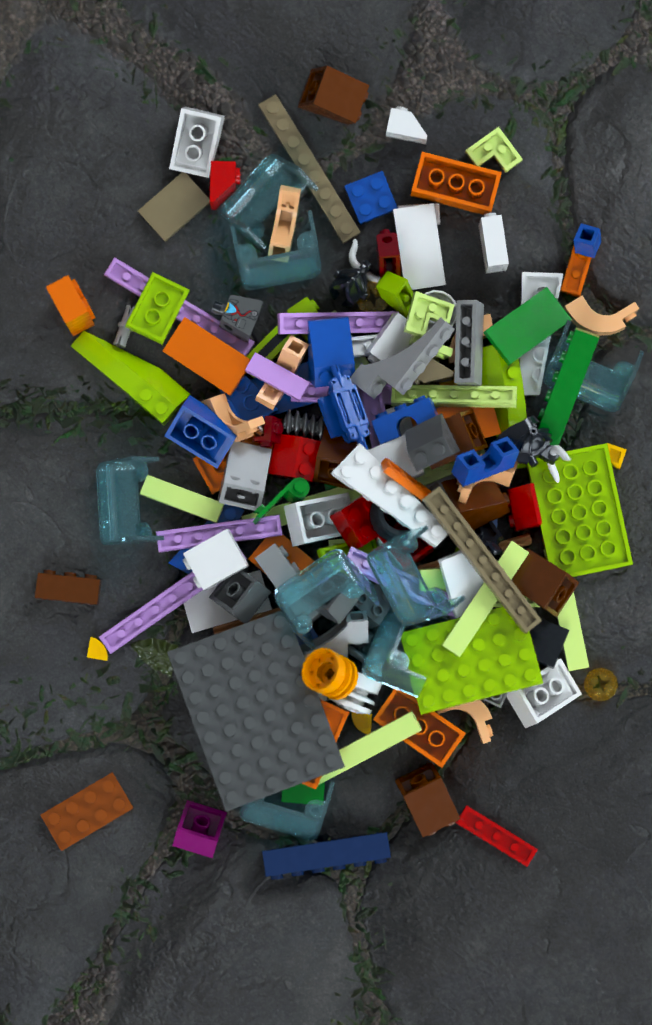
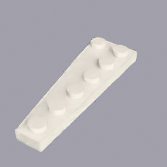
(533, 362)
(366, 476)

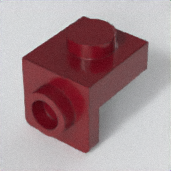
(272, 432)

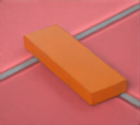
(575, 274)
(404, 479)

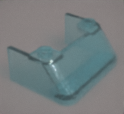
(260, 195)
(282, 267)
(601, 385)
(120, 501)
(404, 583)
(316, 586)
(388, 664)
(288, 821)

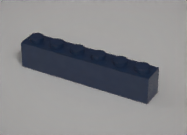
(326, 854)

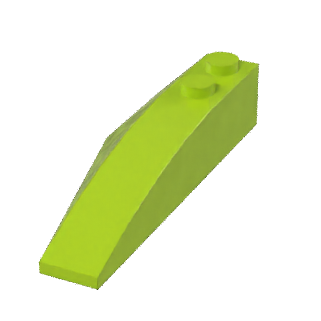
(497, 373)
(136, 377)

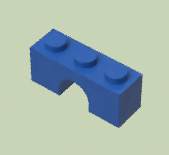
(387, 425)
(472, 468)

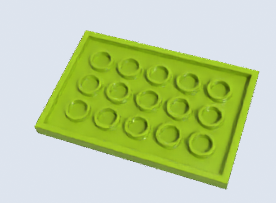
(581, 513)
(492, 664)

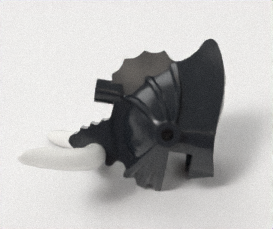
(353, 279)
(535, 444)

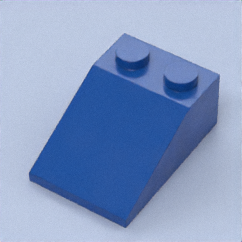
(329, 345)
(201, 432)

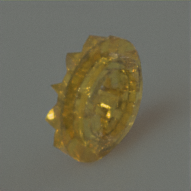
(367, 306)
(597, 693)

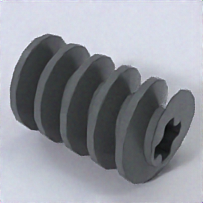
(303, 425)

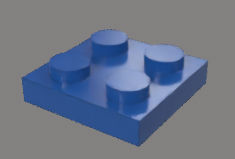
(370, 197)

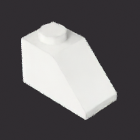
(405, 126)

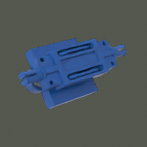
(344, 410)

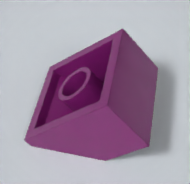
(199, 829)

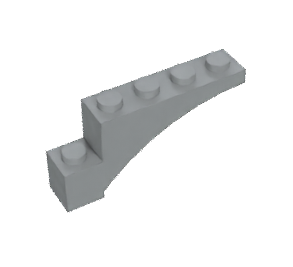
(404, 367)
(350, 631)

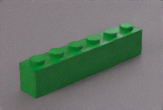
(567, 382)

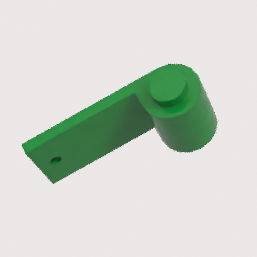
(293, 492)

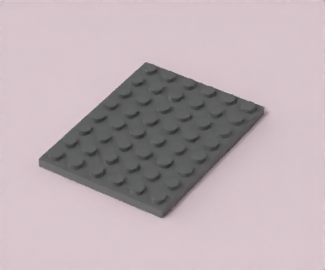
(254, 710)

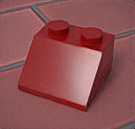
(223, 181)
(294, 457)
(523, 508)

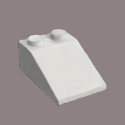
(196, 141)
(310, 519)
(542, 700)

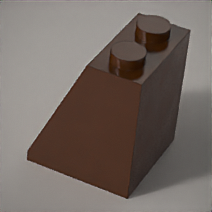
(334, 95)
(466, 433)
(329, 456)
(483, 504)
(544, 583)
(427, 799)

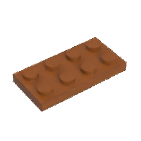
(87, 811)

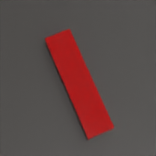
(496, 836)

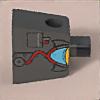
(238, 315)

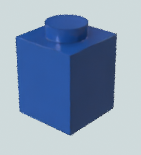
(587, 240)

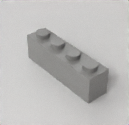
(469, 342)
(279, 569)

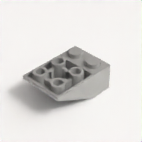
(245, 476)

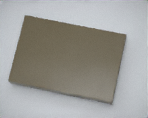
(174, 206)

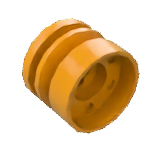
(329, 673)

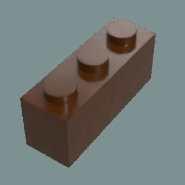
(68, 587)

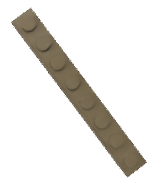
(303, 157)
(481, 560)

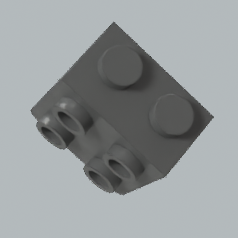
(374, 613)

